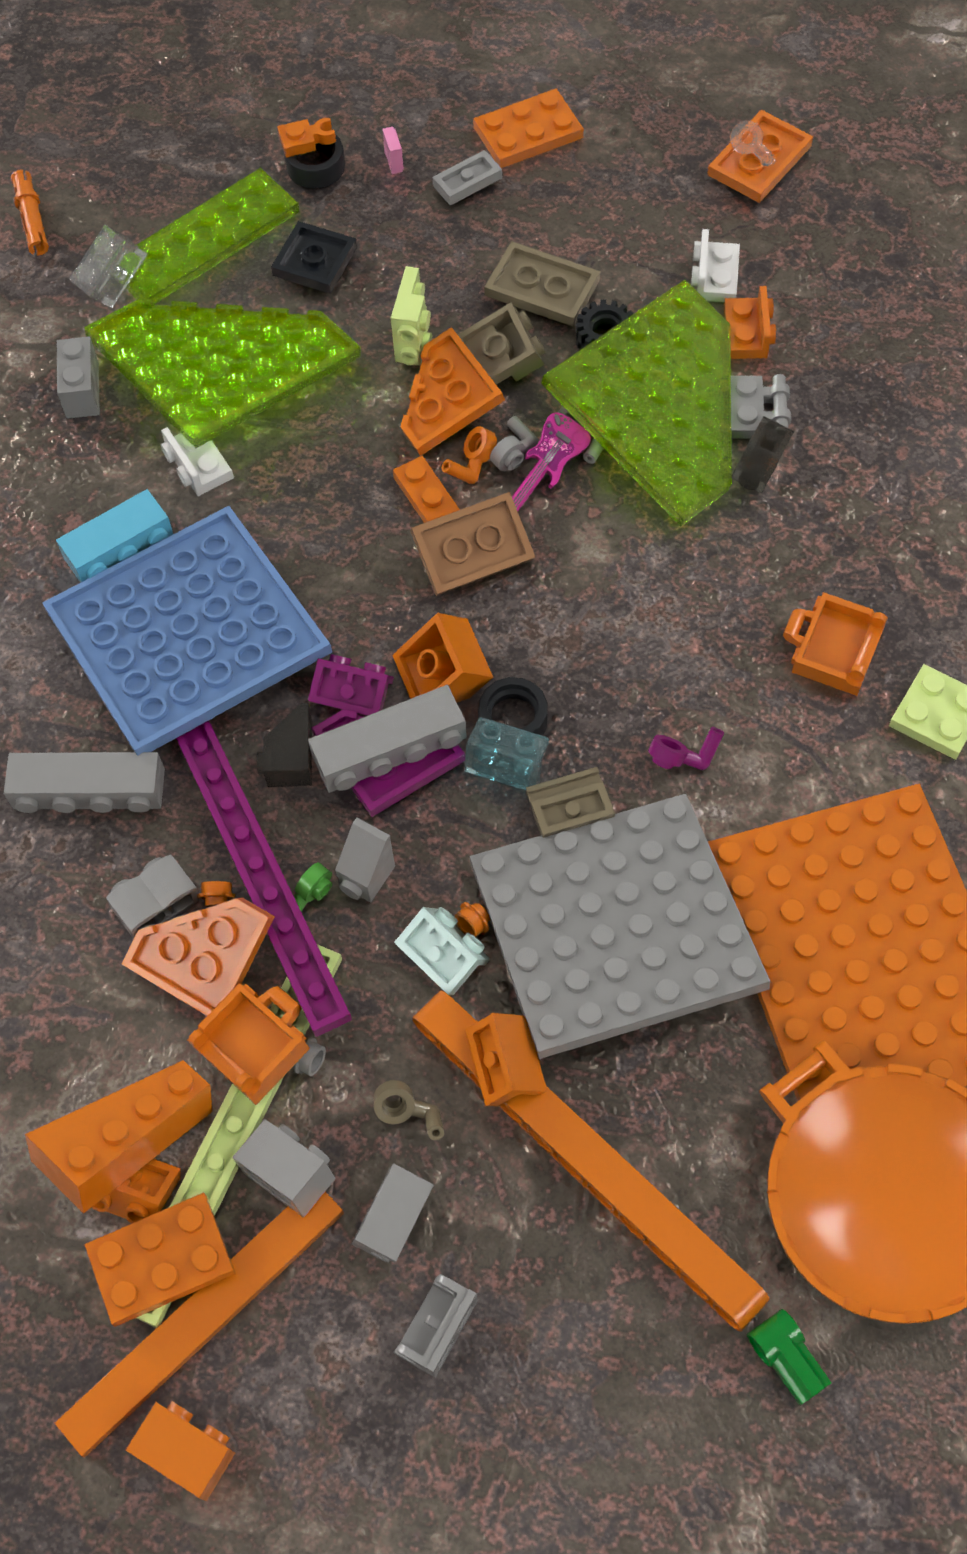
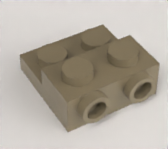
(504, 344)

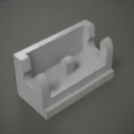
(392, 1214)
(437, 1325)

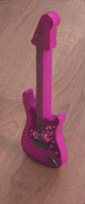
(559, 443)

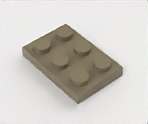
(542, 283)

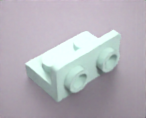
(442, 948)

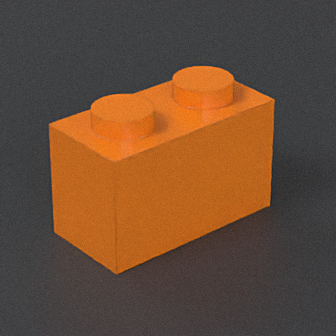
(181, 1450)

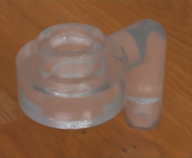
(766, 157)

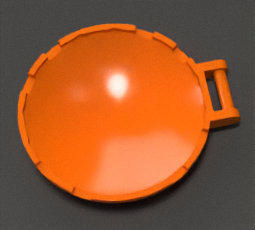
(873, 1187)

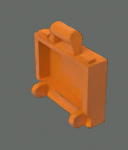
(837, 642)
(250, 1041)

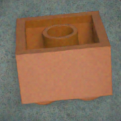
(441, 655)

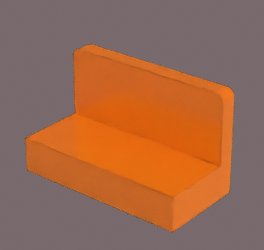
(505, 1058)

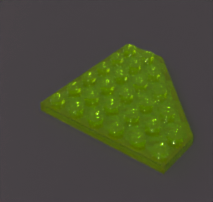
(220, 363)
(659, 399)

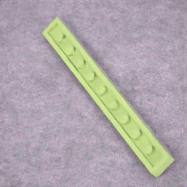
(232, 1126)

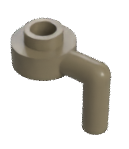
(405, 1107)

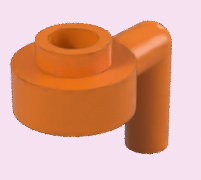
(478, 449)

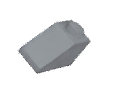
(364, 861)

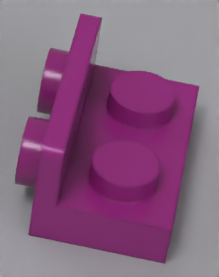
(349, 687)

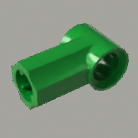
(782, 1346)

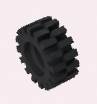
(596, 318)

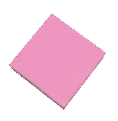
(393, 150)

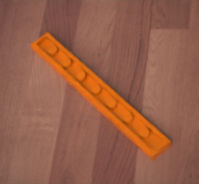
(193, 1325)

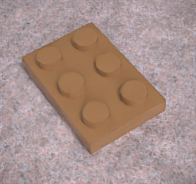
(472, 543)

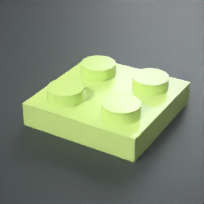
(934, 712)

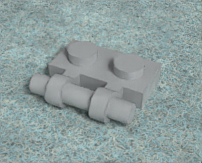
(748, 403)

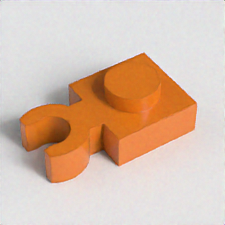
(301, 137)

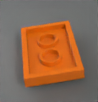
(528, 128)
(746, 172)
(159, 1259)

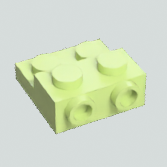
(410, 319)

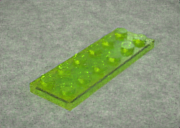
(210, 235)

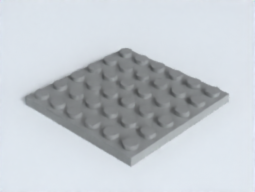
(617, 926)

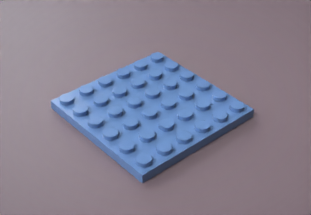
(186, 630)

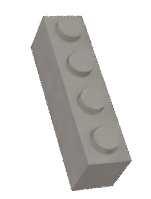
(388, 739)
(84, 781)

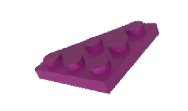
(402, 780)

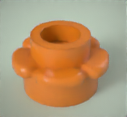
(215, 892)
(473, 919)

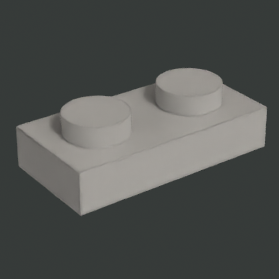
(467, 177)

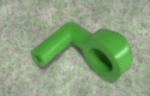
(313, 885)

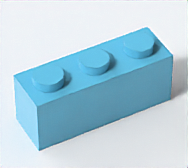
(115, 535)

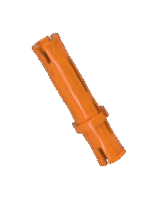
(27, 203)

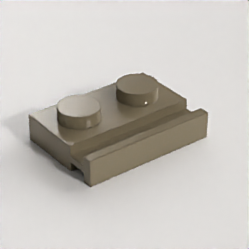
(569, 802)

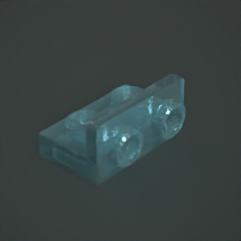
(505, 754)

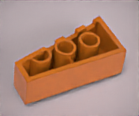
(119, 1134)

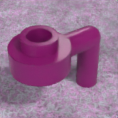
(670, 752)

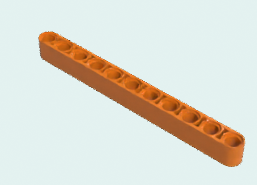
(608, 1178)

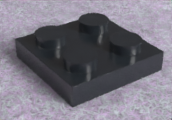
(314, 257)

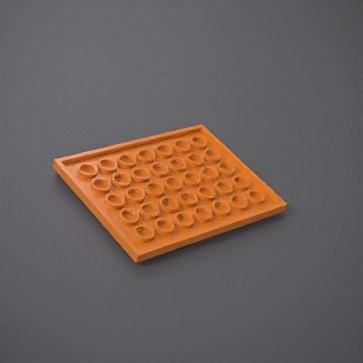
(857, 934)

